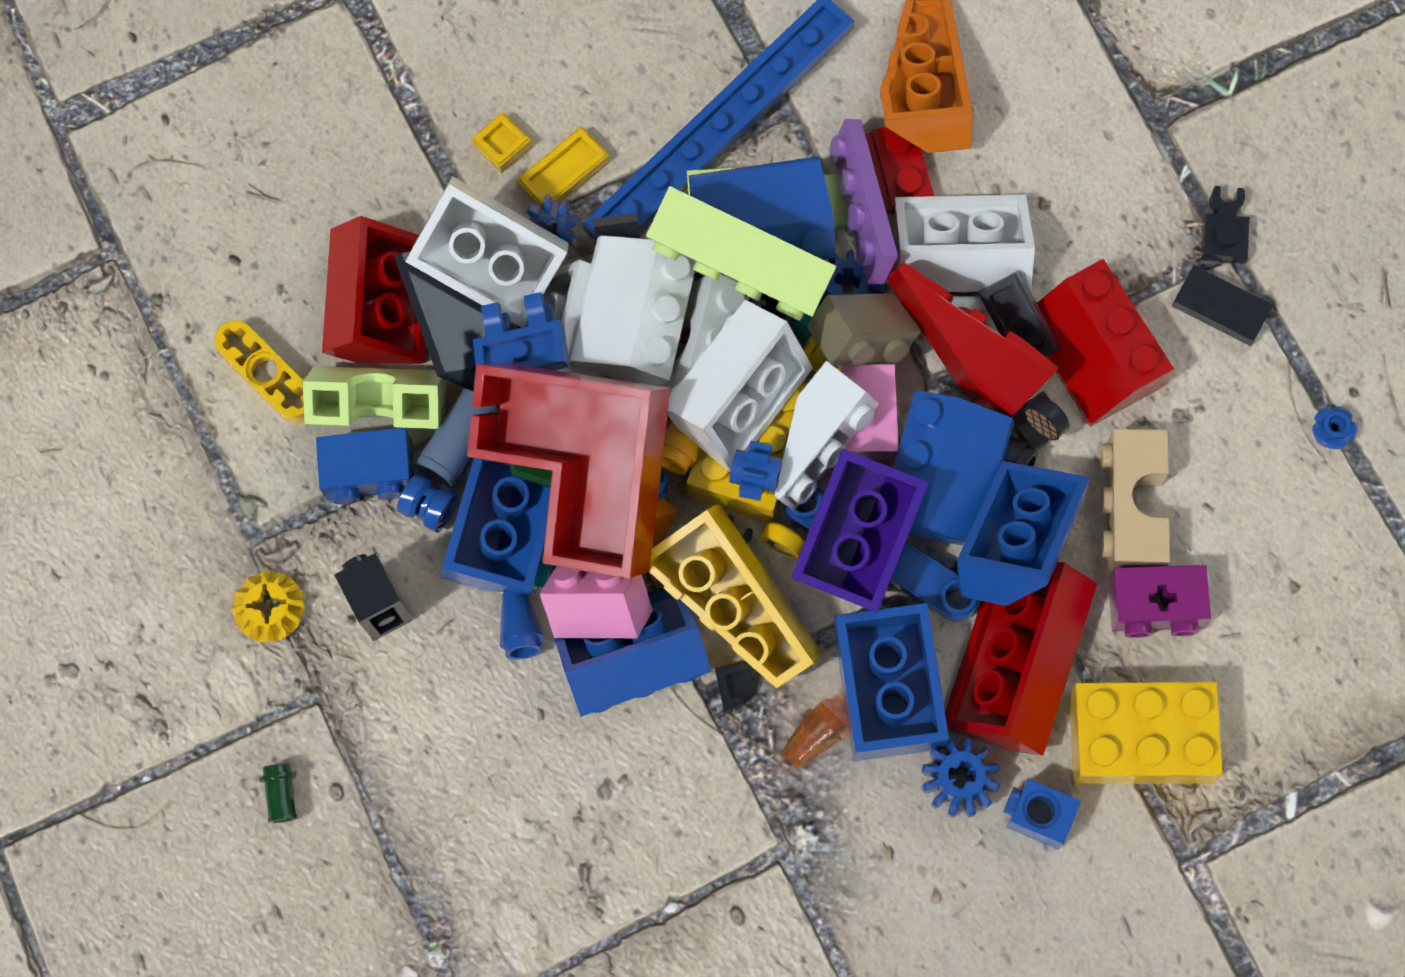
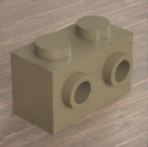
(863, 329)

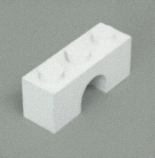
(705, 315)

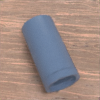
(447, 450)

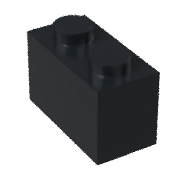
(373, 595)

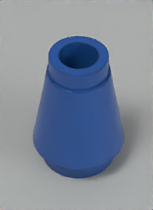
(519, 627)

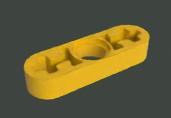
(266, 353)

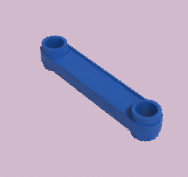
(914, 574)

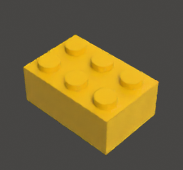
(710, 481)
(1145, 733)

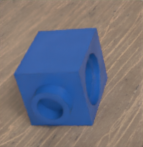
(1062, 809)

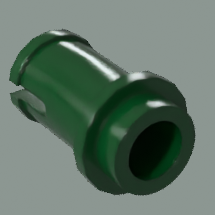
(279, 792)

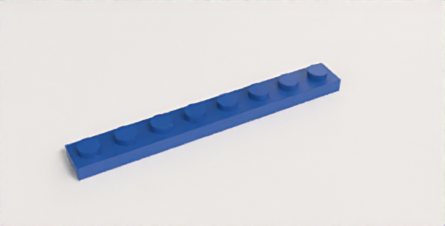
(729, 113)

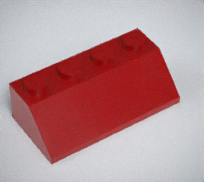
(1020, 664)

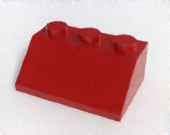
(366, 300)
(1105, 345)

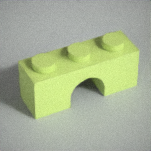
(348, 393)

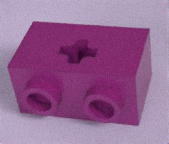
(1180, 586)

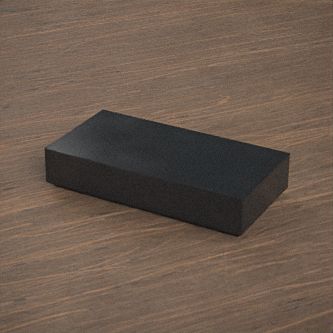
(1222, 305)
(1016, 310)

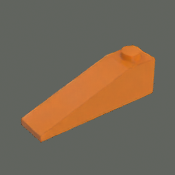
(926, 80)

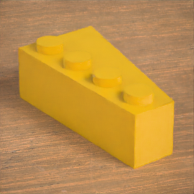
(733, 594)

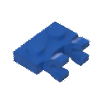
(537, 345)

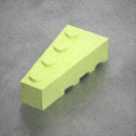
(740, 252)

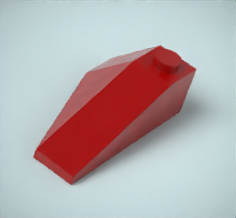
(986, 366)

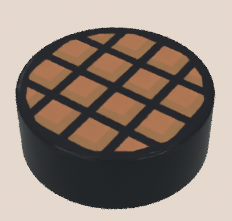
(1046, 418)

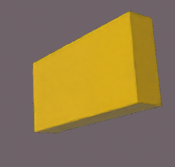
(564, 168)

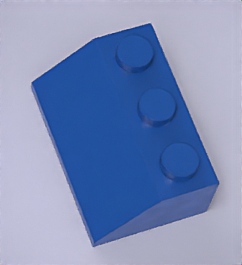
(776, 197)
(958, 453)
(497, 531)
(1019, 532)
(622, 669)

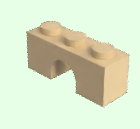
(1133, 461)

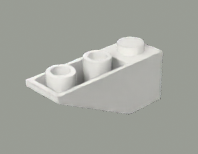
(822, 425)

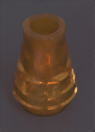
(813, 735)

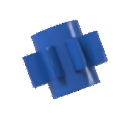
(557, 212)
(755, 470)

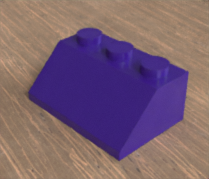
(860, 530)

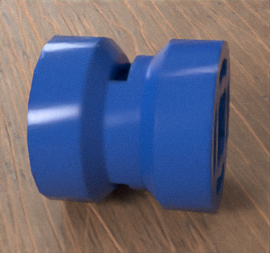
(427, 502)

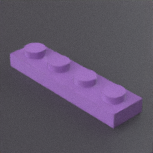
(864, 201)

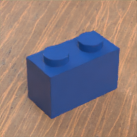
(364, 465)

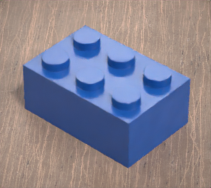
(890, 682)

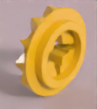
(282, 619)

